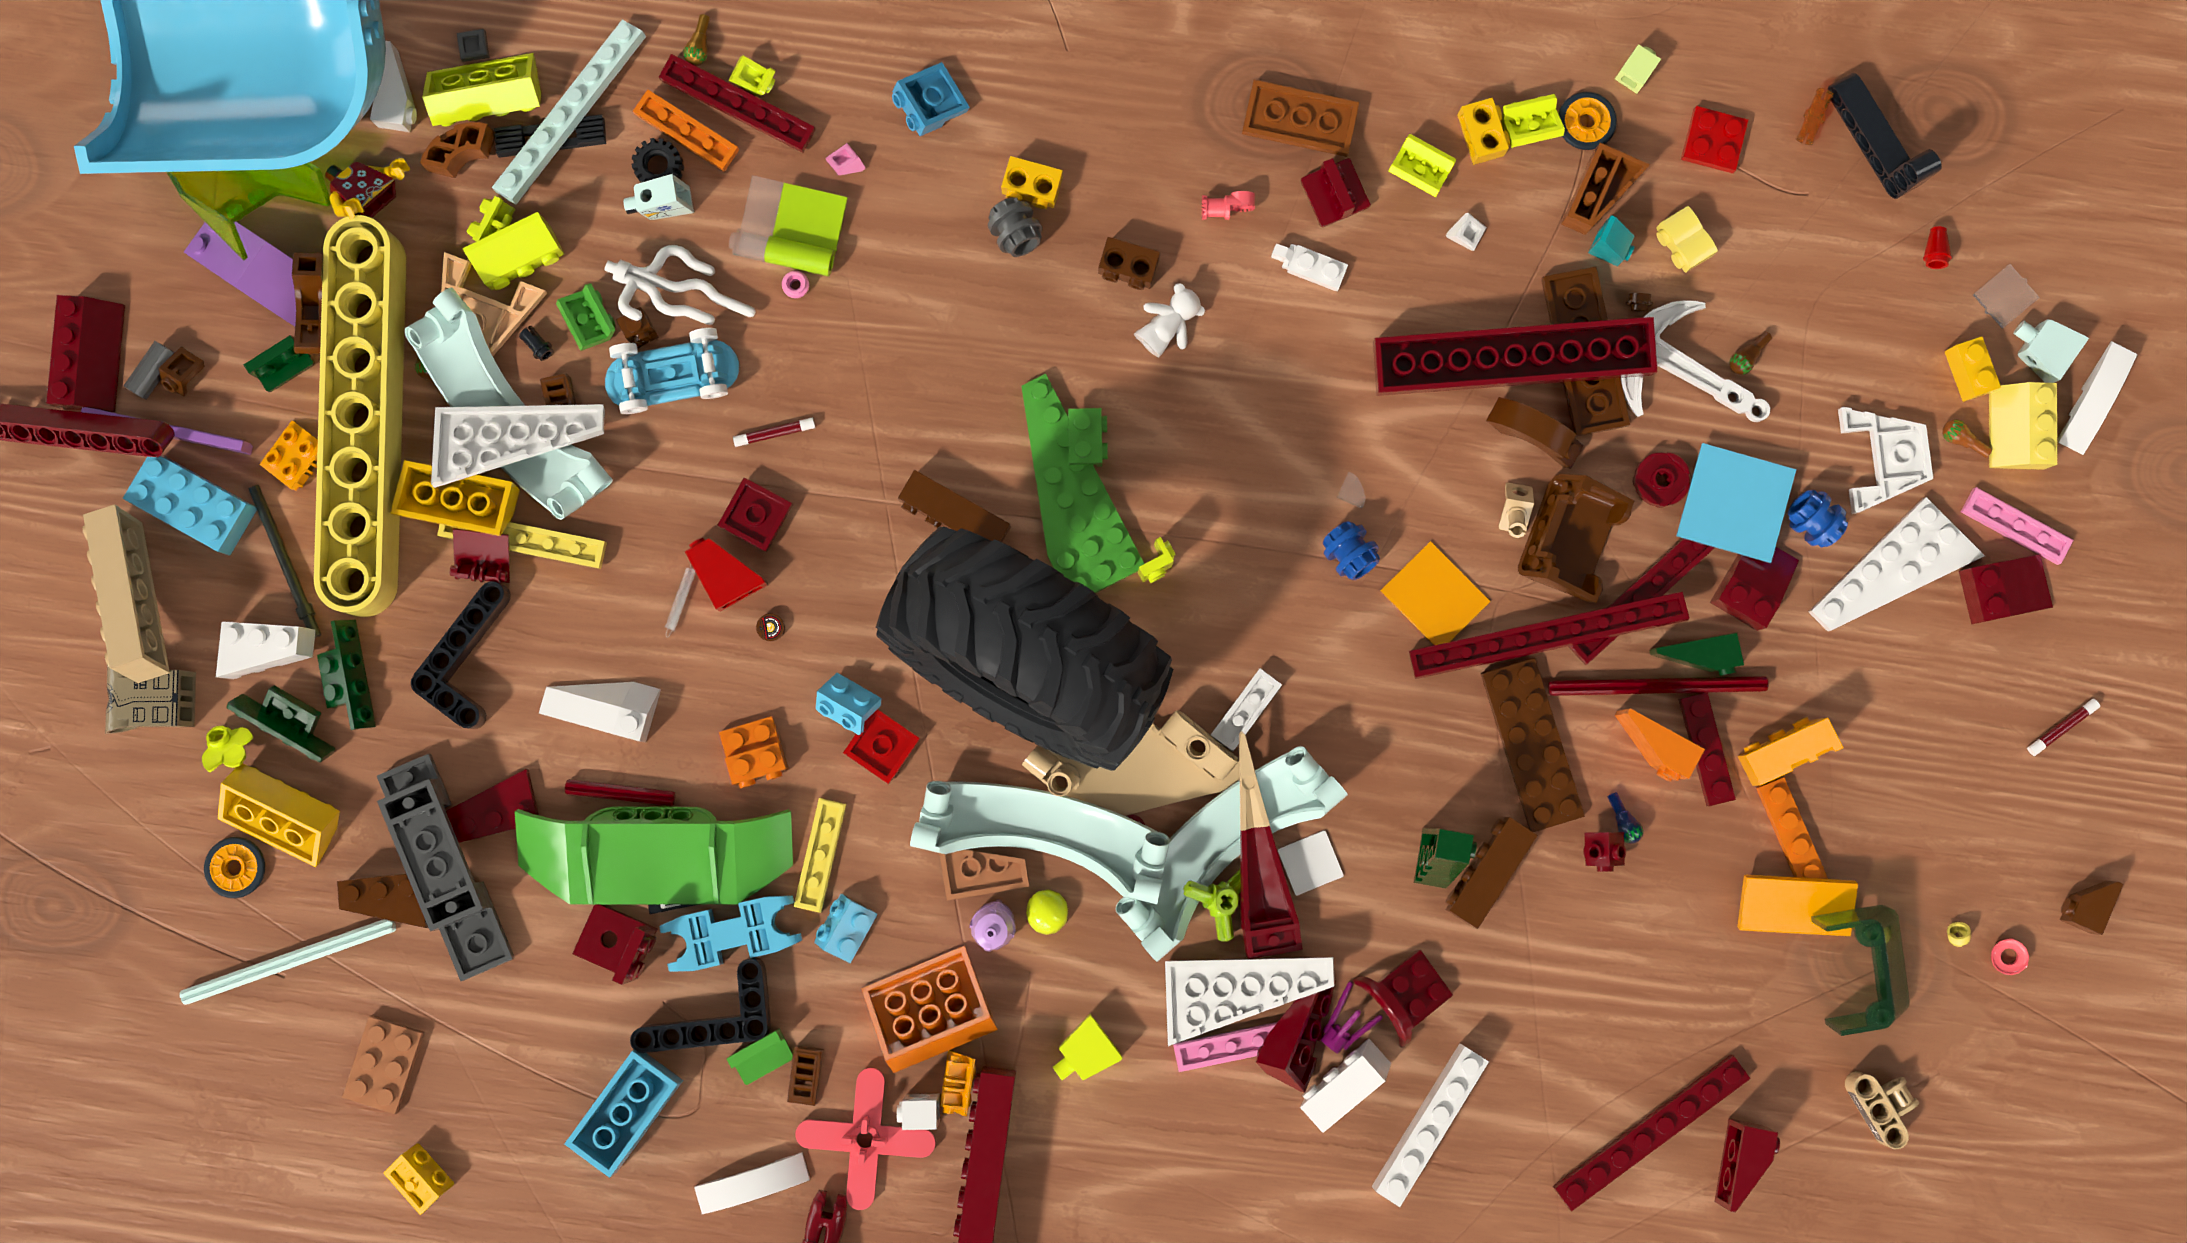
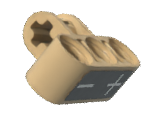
(1894, 1103)

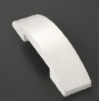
(752, 1184)

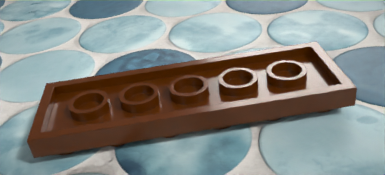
(1591, 403)
(1532, 745)

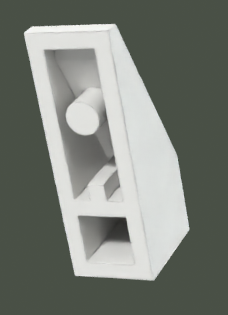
(393, 104)

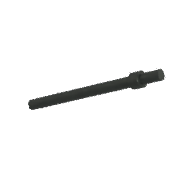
(304, 609)

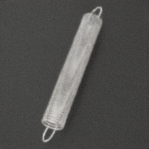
(682, 600)

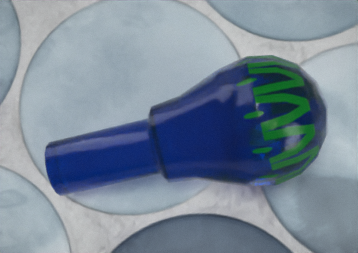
(1626, 822)

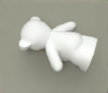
(1170, 320)

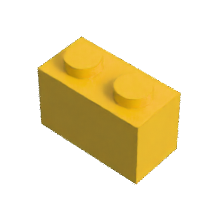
(1972, 369)

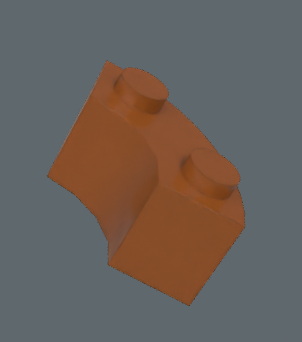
(456, 147)

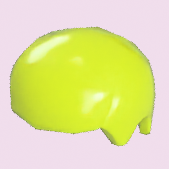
(1047, 912)

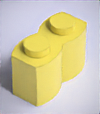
(1686, 239)

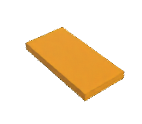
(1789, 903)

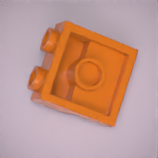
(753, 752)

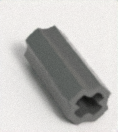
(147, 373)

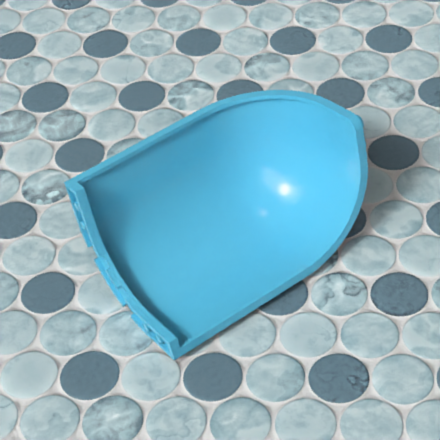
(233, 83)

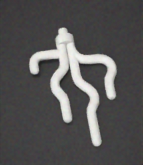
(646, 280)

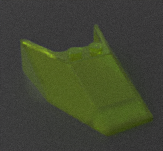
(230, 195)

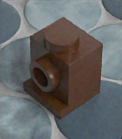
(638, 331)

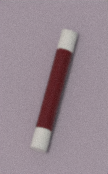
(774, 432)
(2063, 727)

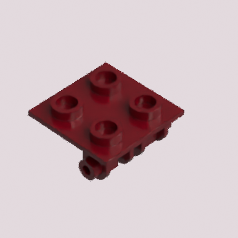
(480, 556)

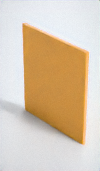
(1435, 595)

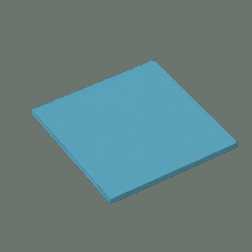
(1736, 503)

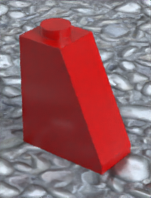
(722, 574)

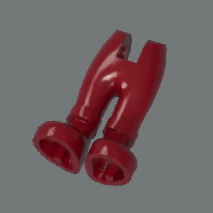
(818, 1219)

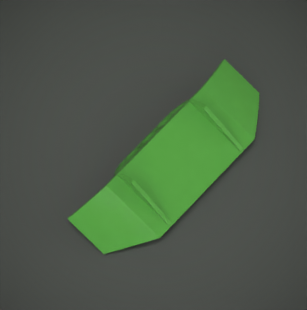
(654, 855)

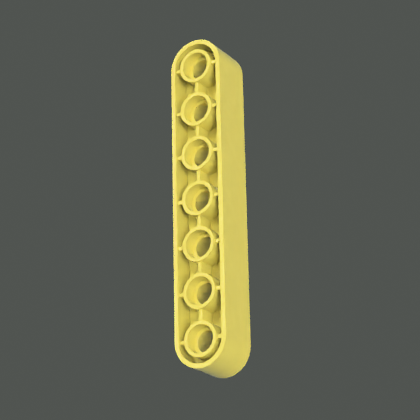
(340, 397)

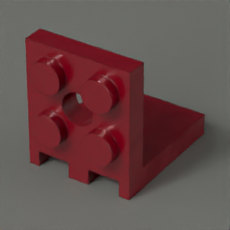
(632, 945)

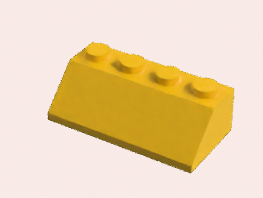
(469, 503)
(277, 814)

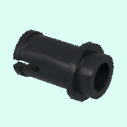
(541, 349)

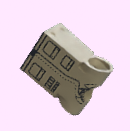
(151, 703)

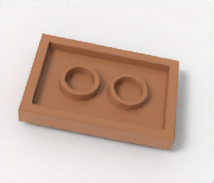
(383, 1064)

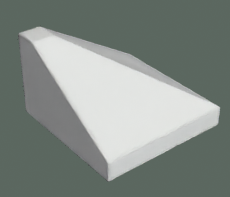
(1467, 232)

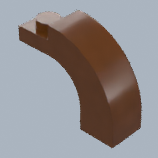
(307, 281)
(1536, 428)

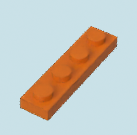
(685, 130)
(1790, 830)

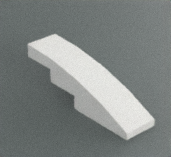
(2097, 397)

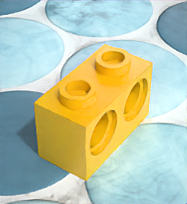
(1476, 131)
(1035, 175)

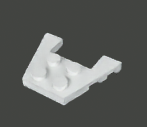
(1898, 453)

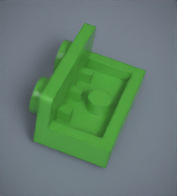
(586, 317)
(1086, 437)

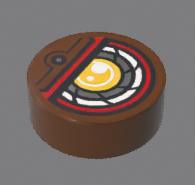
(770, 627)

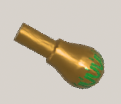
(696, 48)

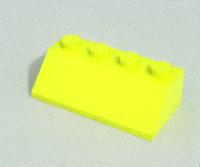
(482, 90)

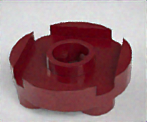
(1677, 479)

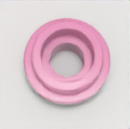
(793, 276)

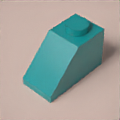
(1612, 242)

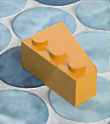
(1788, 750)

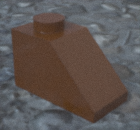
(2091, 907)

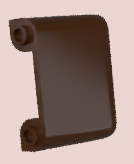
(1572, 534)

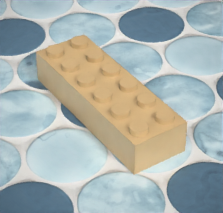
(125, 594)

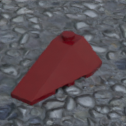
(1292, 1041)

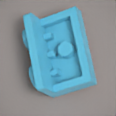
(846, 703)
(844, 928)

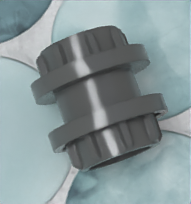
(1015, 227)

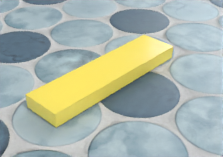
(820, 855)

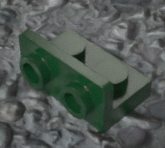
(278, 364)

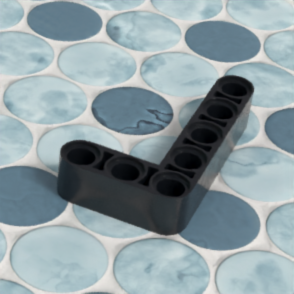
(1878, 140)
(457, 655)
(714, 1026)

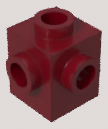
(1604, 850)

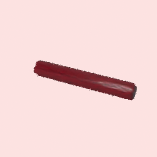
(620, 792)

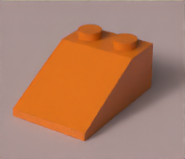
(1661, 747)

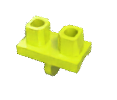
(496, 217)

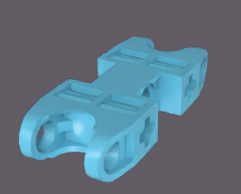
(707, 938)

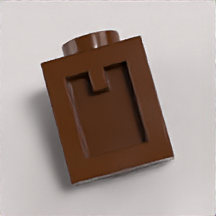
(180, 370)

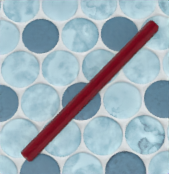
(1658, 686)

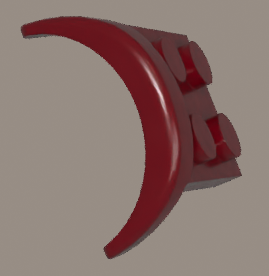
(1408, 993)

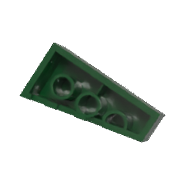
(1443, 856)

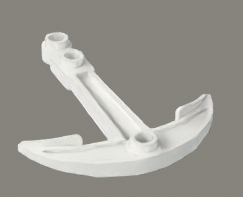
(1690, 370)

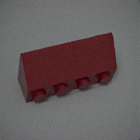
(85, 353)

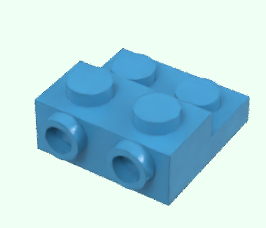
(929, 99)

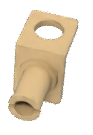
(1516, 510)

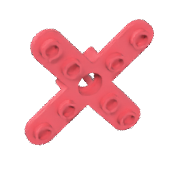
(866, 1118)

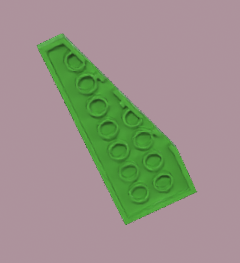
(1078, 517)

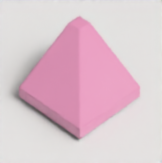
(845, 161)

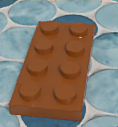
(1300, 118)

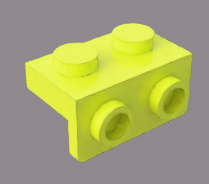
(1532, 120)
(1422, 165)
(1156, 568)

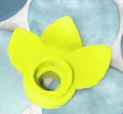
(225, 747)

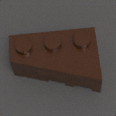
(382, 898)

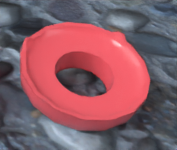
(2021, 960)

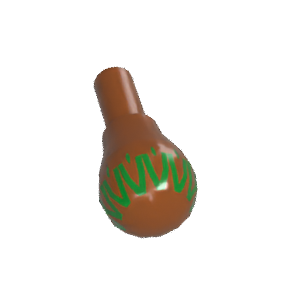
(1958, 433)

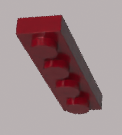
(1712, 765)

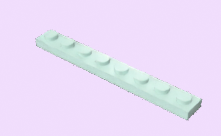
(568, 112)

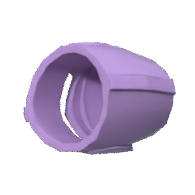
(993, 926)

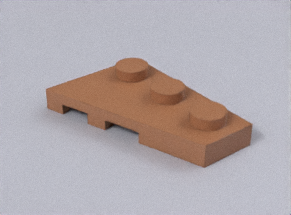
(979, 873)

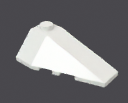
(610, 707)

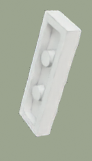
(1246, 709)

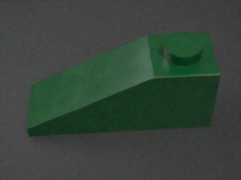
(1707, 654)

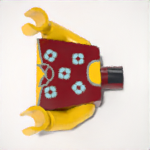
(363, 188)

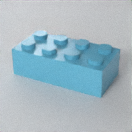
(190, 503)
(623, 1112)

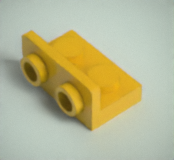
(419, 1178)

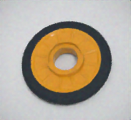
(1595, 106)
(217, 864)

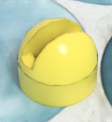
(1964, 934)

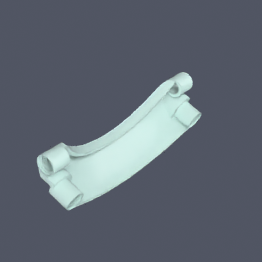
(468, 376)
(1292, 792)
(992, 815)

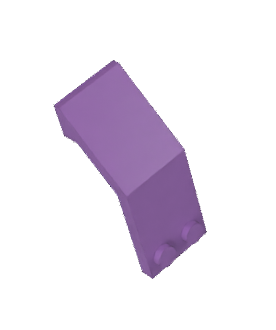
(262, 276)

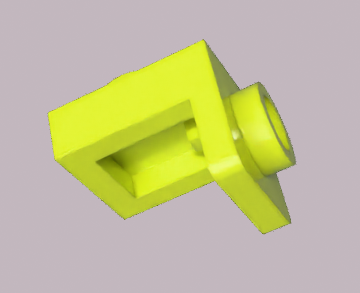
(752, 76)

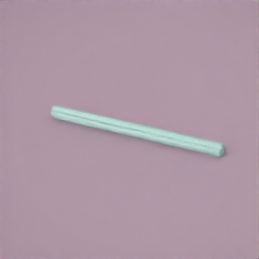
(287, 961)

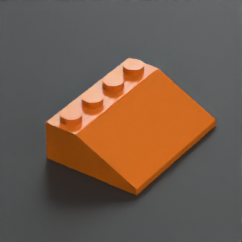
(928, 1009)

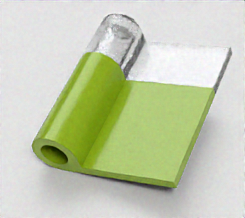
(790, 226)

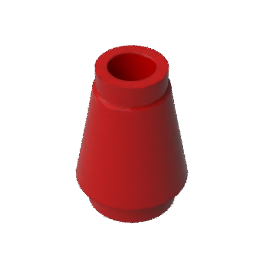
(1937, 249)

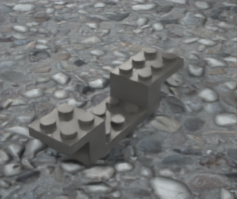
(438, 869)

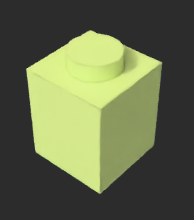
(1638, 68)

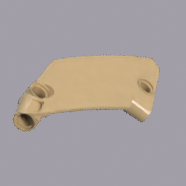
(1155, 773)

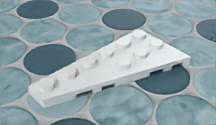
(494, 436)
(1906, 558)
(1221, 992)

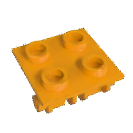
(292, 456)
(957, 1083)

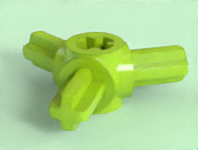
(1220, 901)

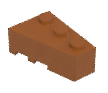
(1601, 186)

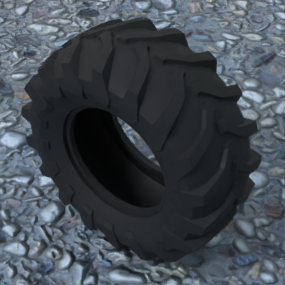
(1025, 647)

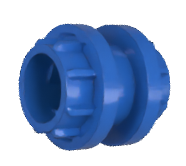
(1814, 515)
(1351, 550)

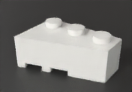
(256, 647)
(1346, 1085)

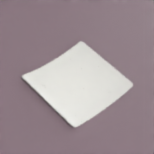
(1310, 863)

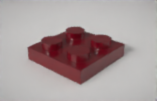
(755, 514)

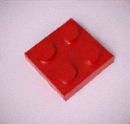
(1714, 139)
(882, 746)

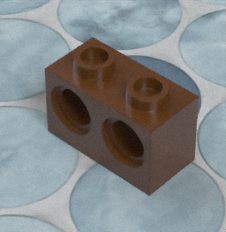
(1131, 256)

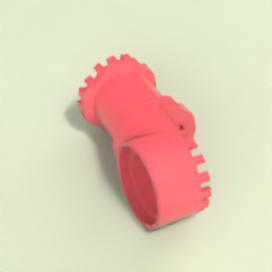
(1222, 206)

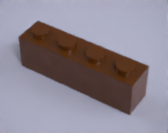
(949, 509)
(1491, 871)

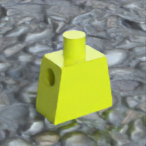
(1086, 1051)

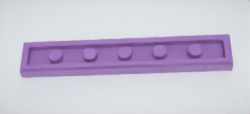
(195, 436)

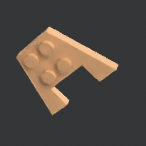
(495, 318)

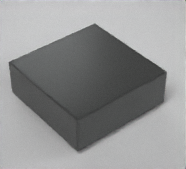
(473, 45)

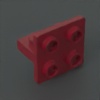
(1335, 191)

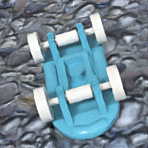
(671, 373)

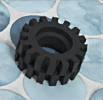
(653, 149)

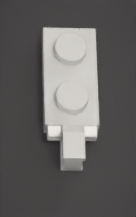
(1311, 265)

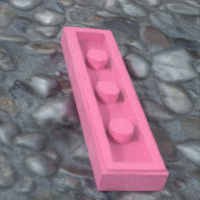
(2017, 526)
(1221, 1047)

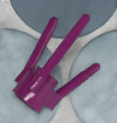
(1337, 1037)

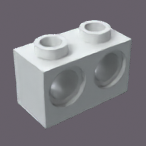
(919, 1111)

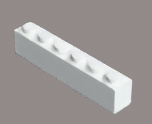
(1429, 1125)

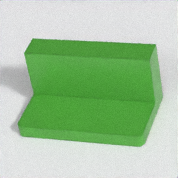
(761, 1057)

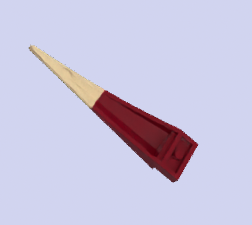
(1266, 903)

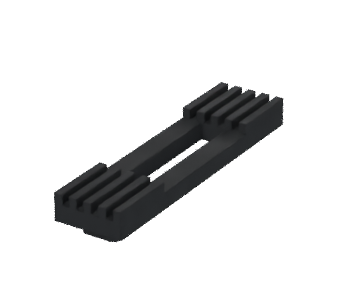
(511, 138)

